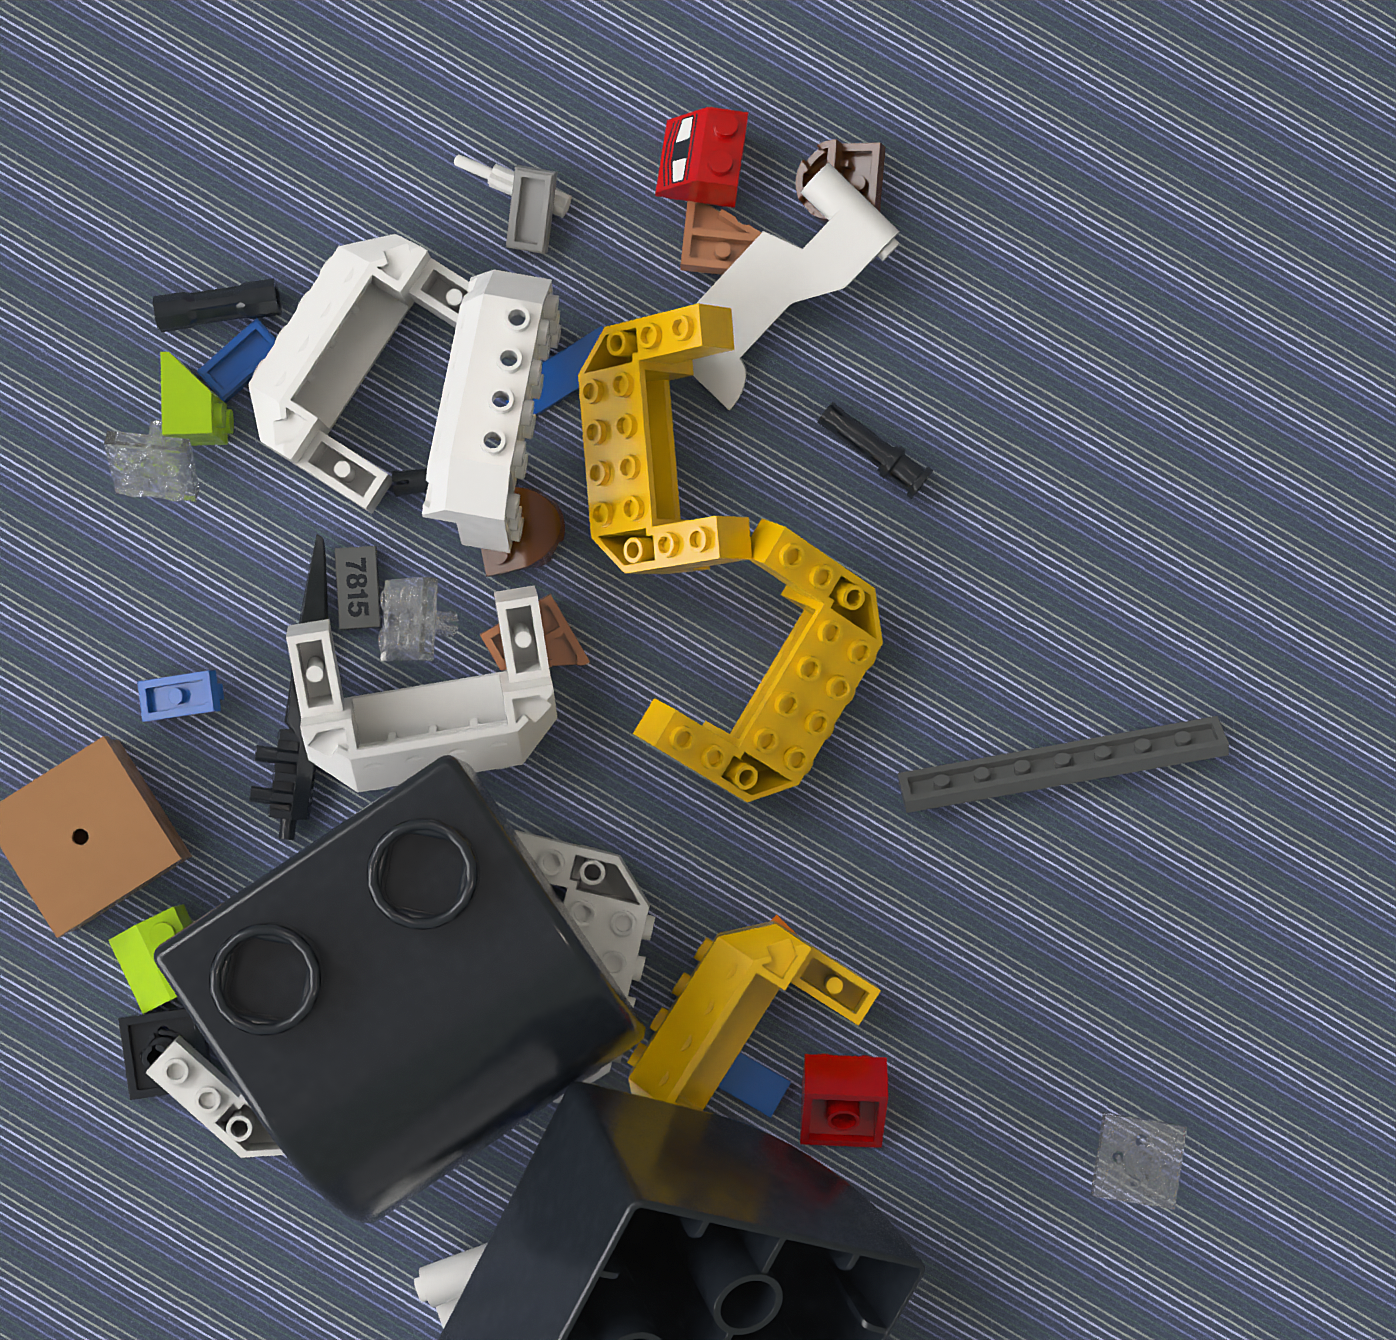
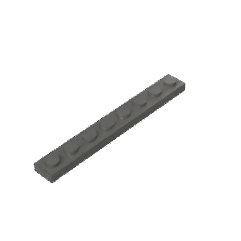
(1063, 764)

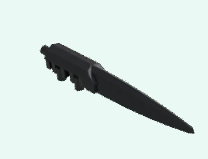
(293, 772)

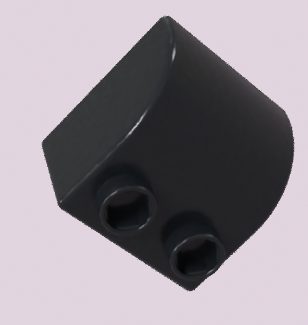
(400, 992)
(681, 1231)

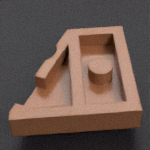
(713, 239)
(560, 640)

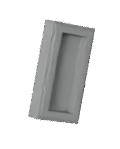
(531, 209)

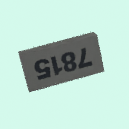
(358, 587)

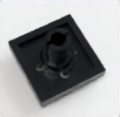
(142, 1033)

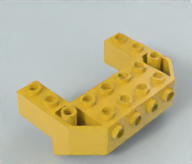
(633, 446)
(803, 687)
(725, 1002)

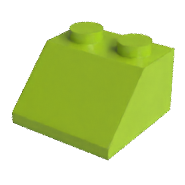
(191, 407)
(136, 951)

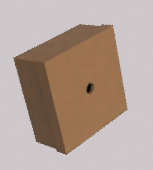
(87, 836)

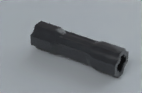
(186, 309)

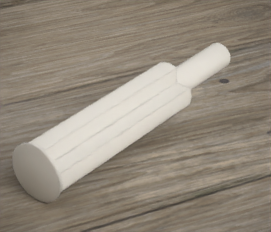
(502, 180)

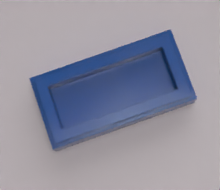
(236, 362)

